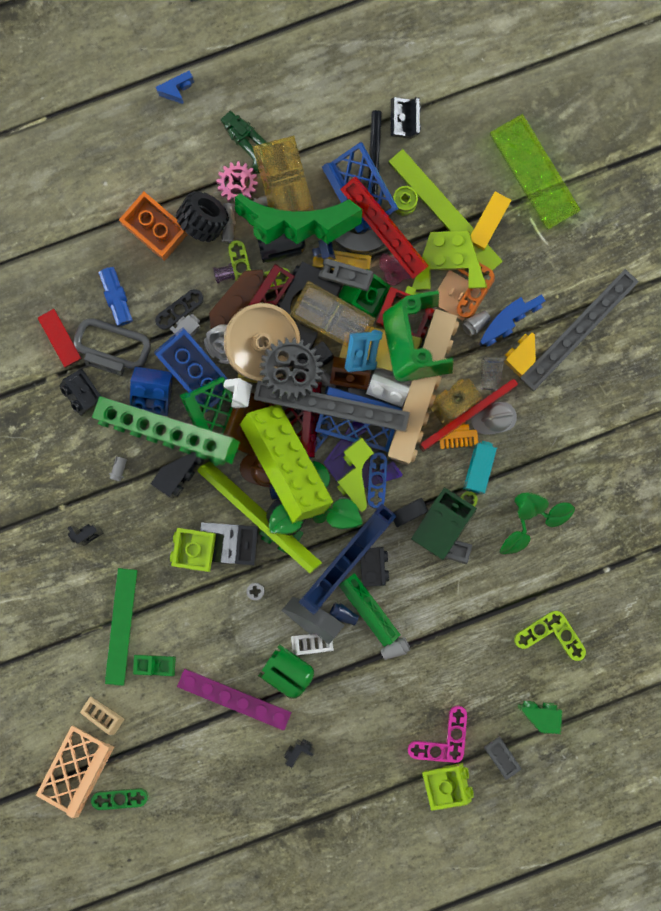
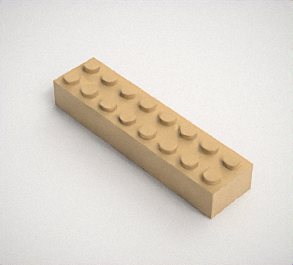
(421, 390)

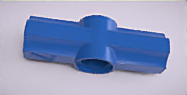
(115, 296)

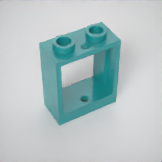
(480, 467)

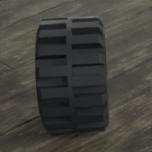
(202, 216)

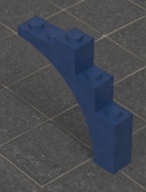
(347, 559)

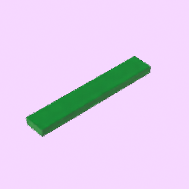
(121, 626)

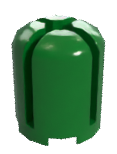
(287, 673)

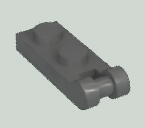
(346, 275)

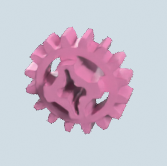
(242, 177)

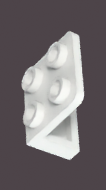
(387, 388)

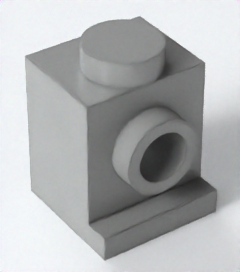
(189, 323)

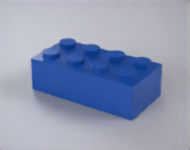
(190, 365)

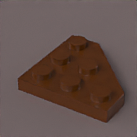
(236, 297)

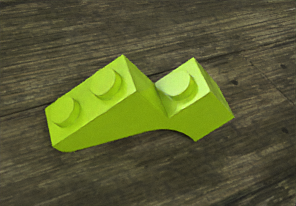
(352, 481)

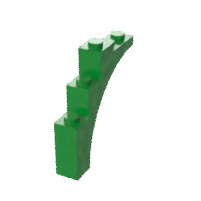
(299, 225)

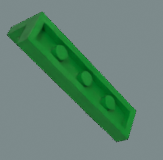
(369, 610)

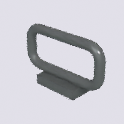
(106, 361)

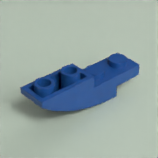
(503, 323)

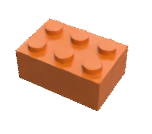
(153, 226)

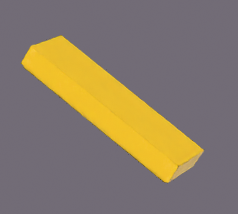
(489, 220)
(352, 259)

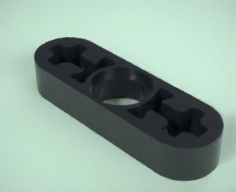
(193, 304)

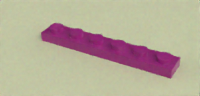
(234, 699)

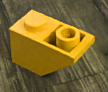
(523, 356)

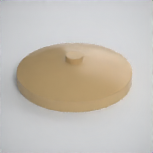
(253, 332)

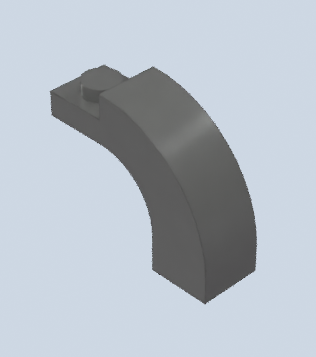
(360, 243)

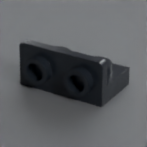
(80, 391)
(85, 535)
(373, 567)

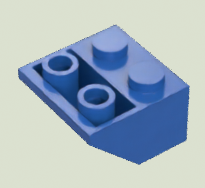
(151, 390)

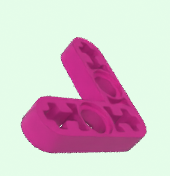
(445, 748)

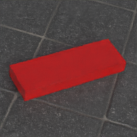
(59, 338)

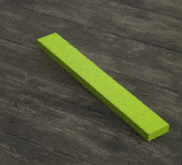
(439, 204)
(258, 516)

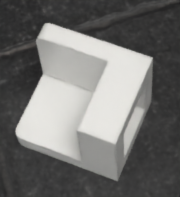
(241, 392)

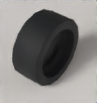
(410, 512)

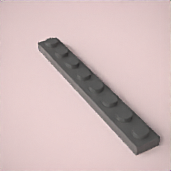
(579, 330)
(337, 408)

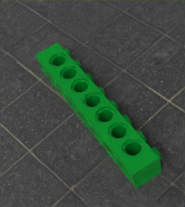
(107, 408)

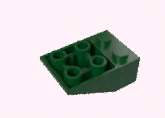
(444, 523)

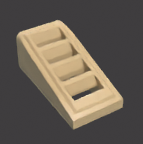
(118, 720)

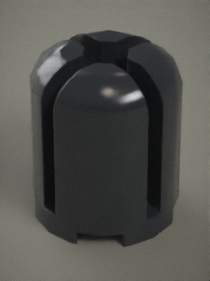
(280, 249)

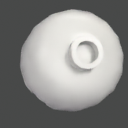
(215, 343)

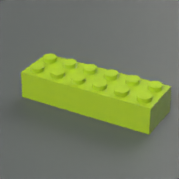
(286, 463)

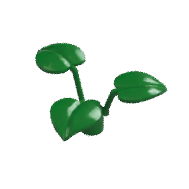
(530, 506)
(342, 515)

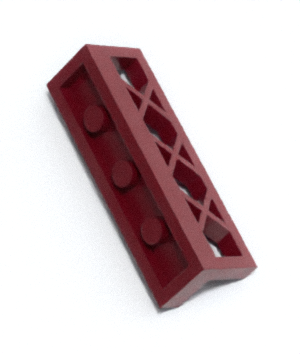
(265, 286)

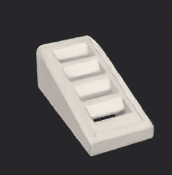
(296, 649)

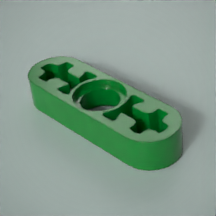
(105, 805)

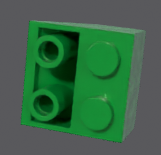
(545, 717)

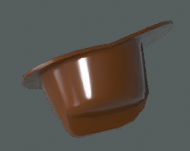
(253, 471)

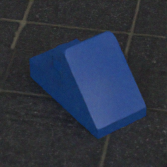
(171, 88)

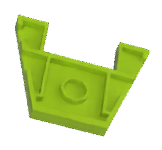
(449, 252)

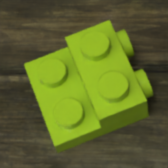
(193, 549)
(448, 786)

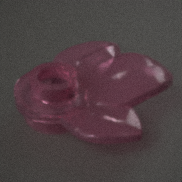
(391, 265)

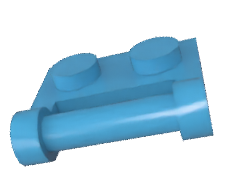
(358, 351)

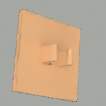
(452, 291)

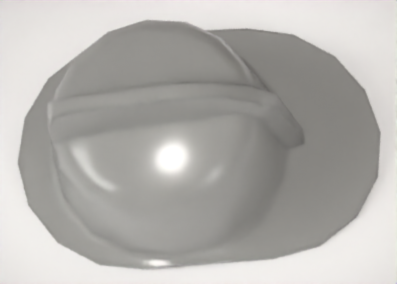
(495, 419)

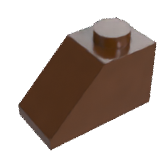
(341, 377)

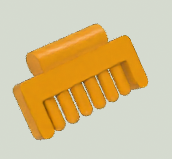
(461, 432)

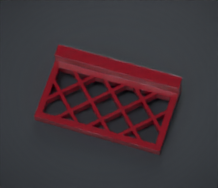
(309, 422)

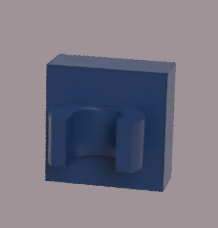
(324, 250)

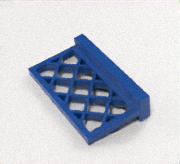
(337, 180)
(351, 396)

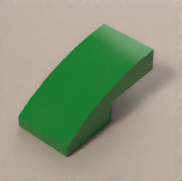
(154, 665)

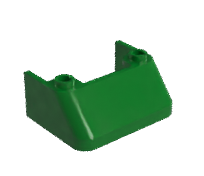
(405, 360)

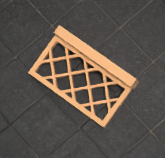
(90, 776)

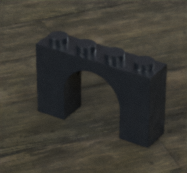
(303, 274)

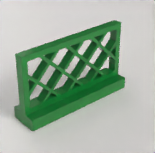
(197, 415)

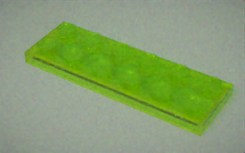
(535, 172)

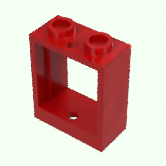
(400, 294)

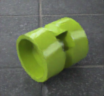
(406, 200)

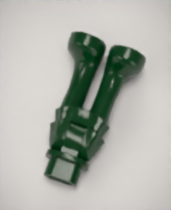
(241, 133)

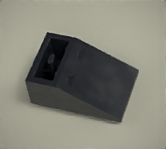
(173, 476)
(233, 543)

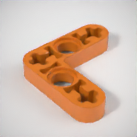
(463, 302)

